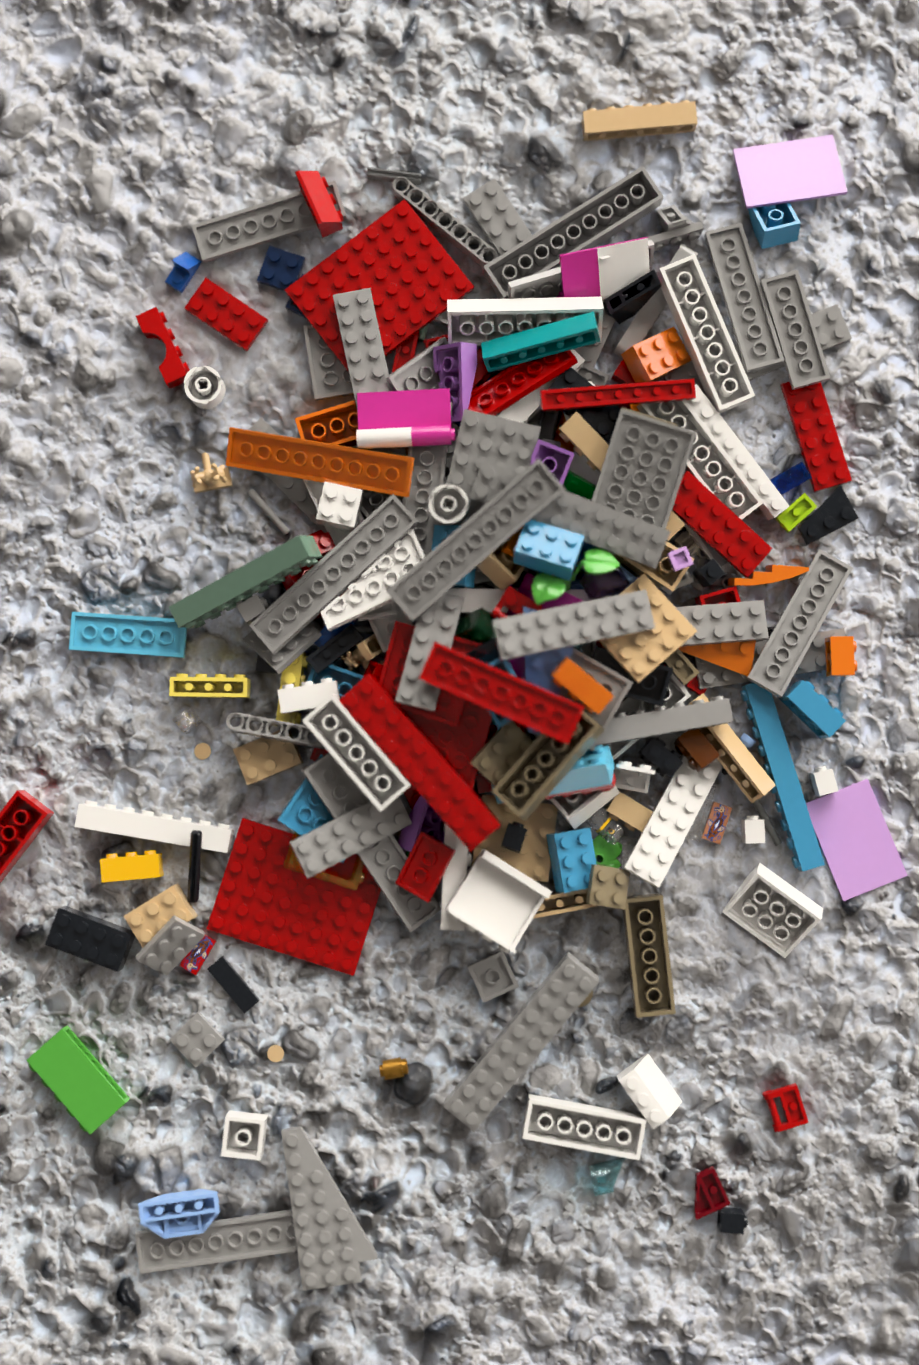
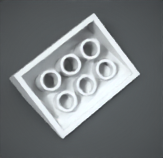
(773, 910)

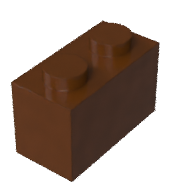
(696, 749)

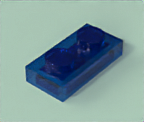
(791, 478)

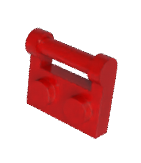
(513, 601)
(791, 1104)

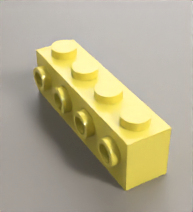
(292, 675)
(210, 687)

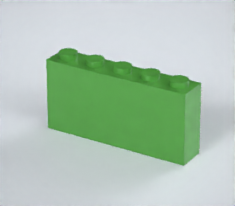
(77, 1080)

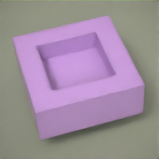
(680, 559)

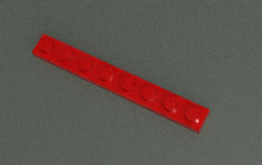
(617, 394)

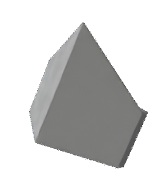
(671, 218)

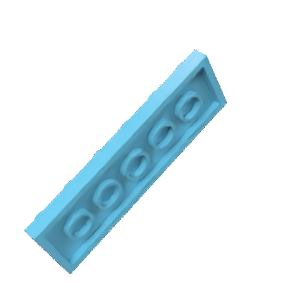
(127, 635)

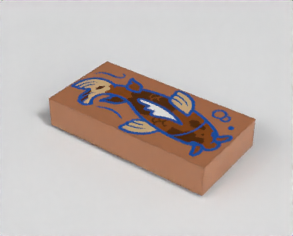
(716, 822)

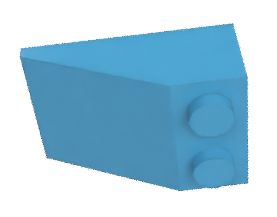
(774, 224)

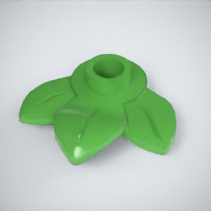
(607, 852)

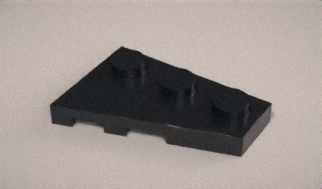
(830, 516)

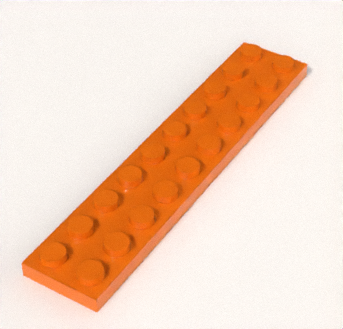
(320, 461)

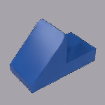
(183, 271)

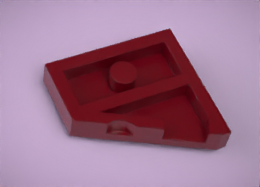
(708, 1193)

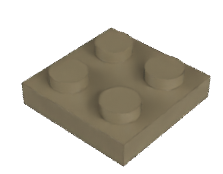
(608, 886)

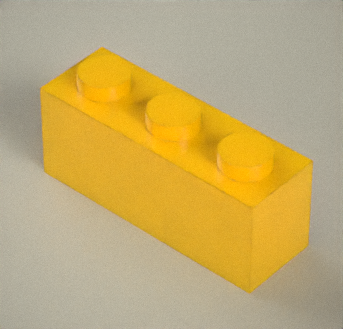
(131, 866)

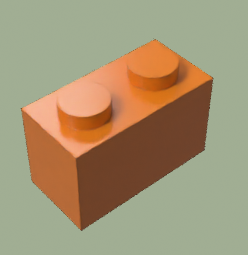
(840, 656)

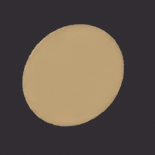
(202, 751)
(275, 1053)

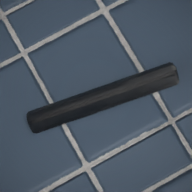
(194, 866)

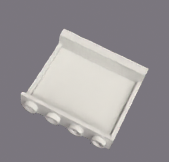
(497, 901)

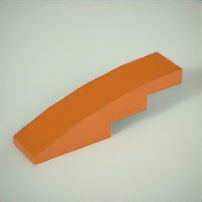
(772, 574)

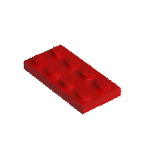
(226, 314)

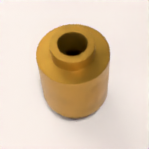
(393, 1068)

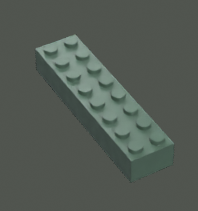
(246, 581)

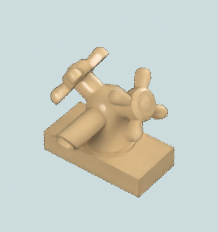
(210, 479)
(363, 653)

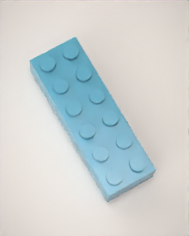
(590, 771)

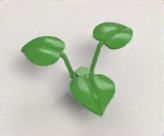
(596, 562)

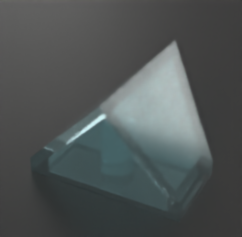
(604, 1175)

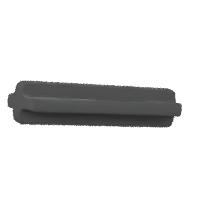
(391, 175)

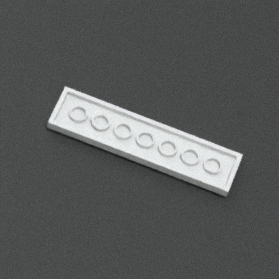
(671, 822)

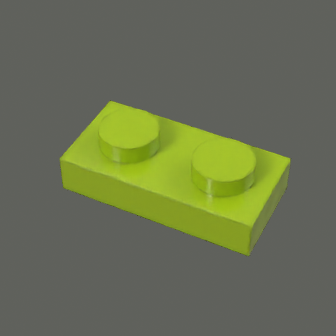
(796, 512)

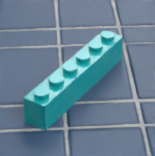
(540, 342)

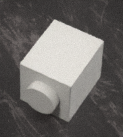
(823, 781)
(753, 830)

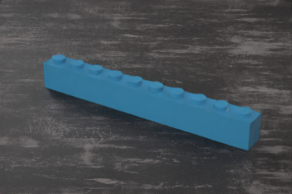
(782, 772)

